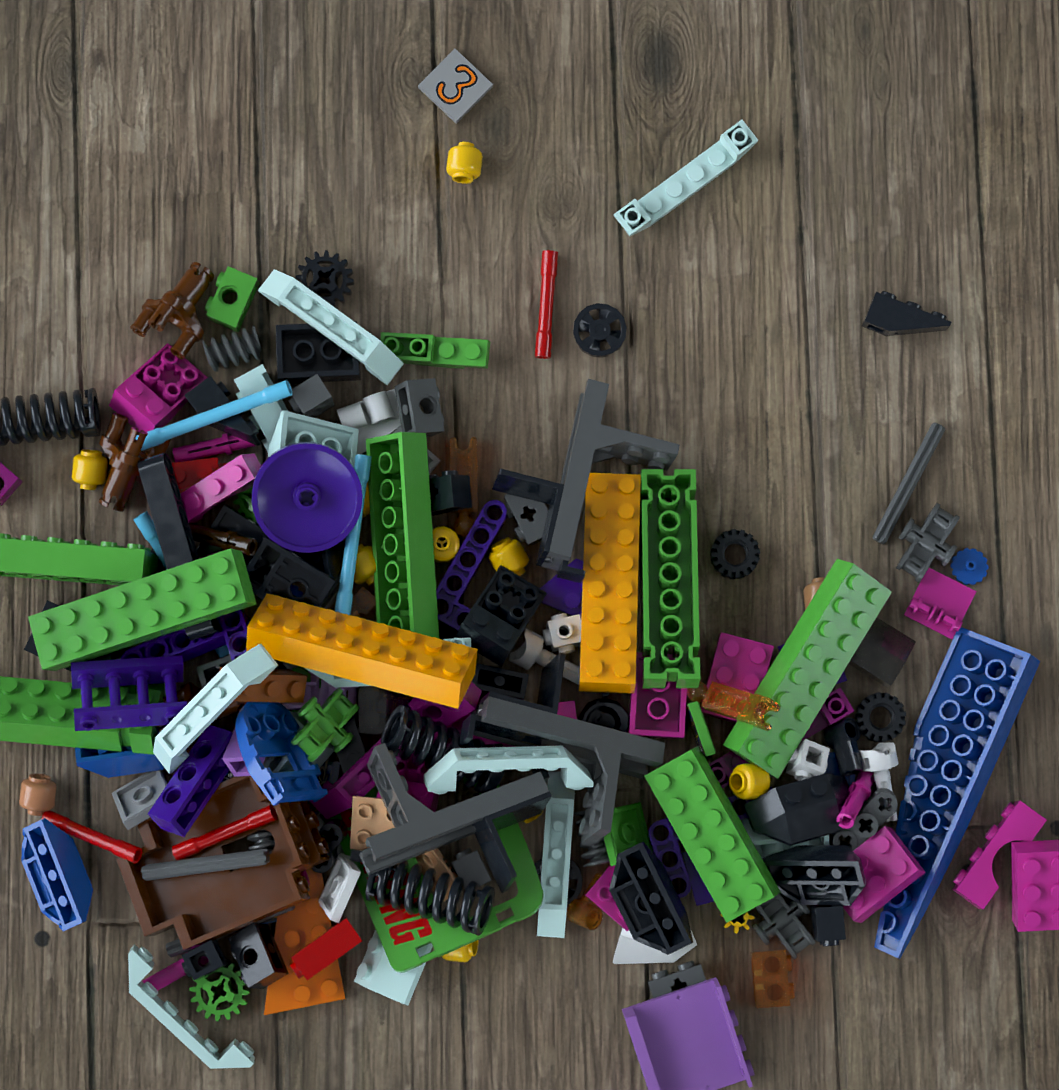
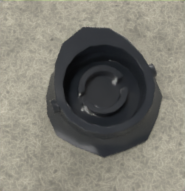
(606, 714)

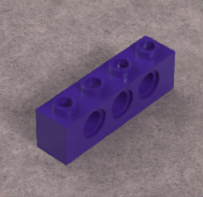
(192, 783)

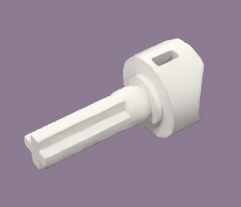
(533, 651)
(880, 762)

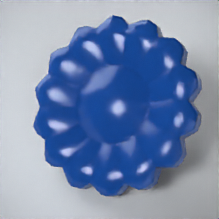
(969, 566)

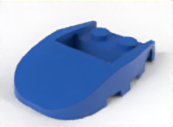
(267, 731)

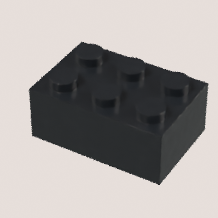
(307, 352)

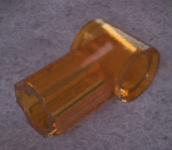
(584, 911)

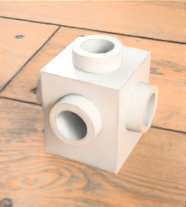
(570, 626)
(808, 760)

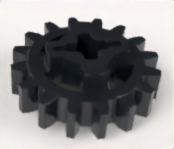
(333, 272)

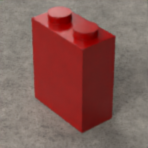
(324, 949)

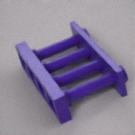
(124, 673)

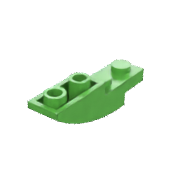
(438, 351)

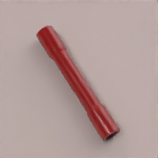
(548, 274)
(251, 821)
(117, 847)

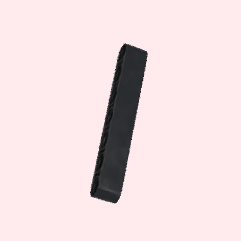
(171, 523)

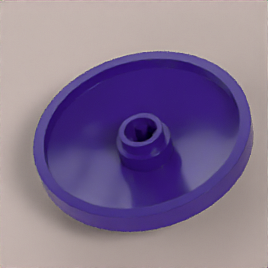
(307, 497)

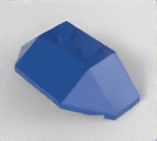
(117, 763)
(56, 874)

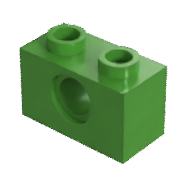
(232, 314)

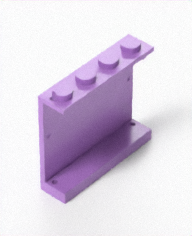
(688, 1039)

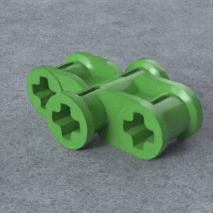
(325, 724)

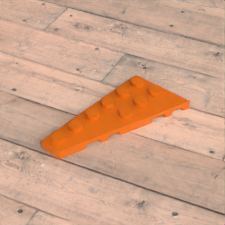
(292, 933)

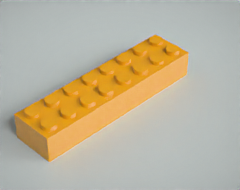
(610, 583)
(363, 650)

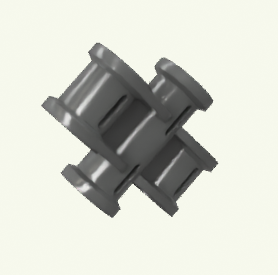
(927, 542)
(871, 811)
(786, 927)

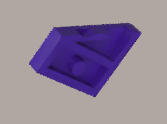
(564, 594)

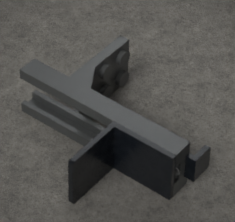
(588, 445)
(596, 747)
(422, 830)

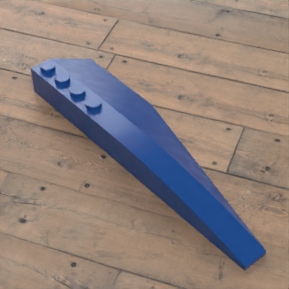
(951, 764)

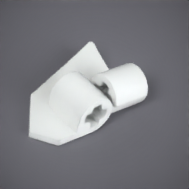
(373, 416)
(633, 952)

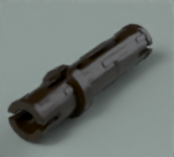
(224, 539)

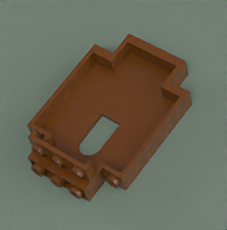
(224, 901)

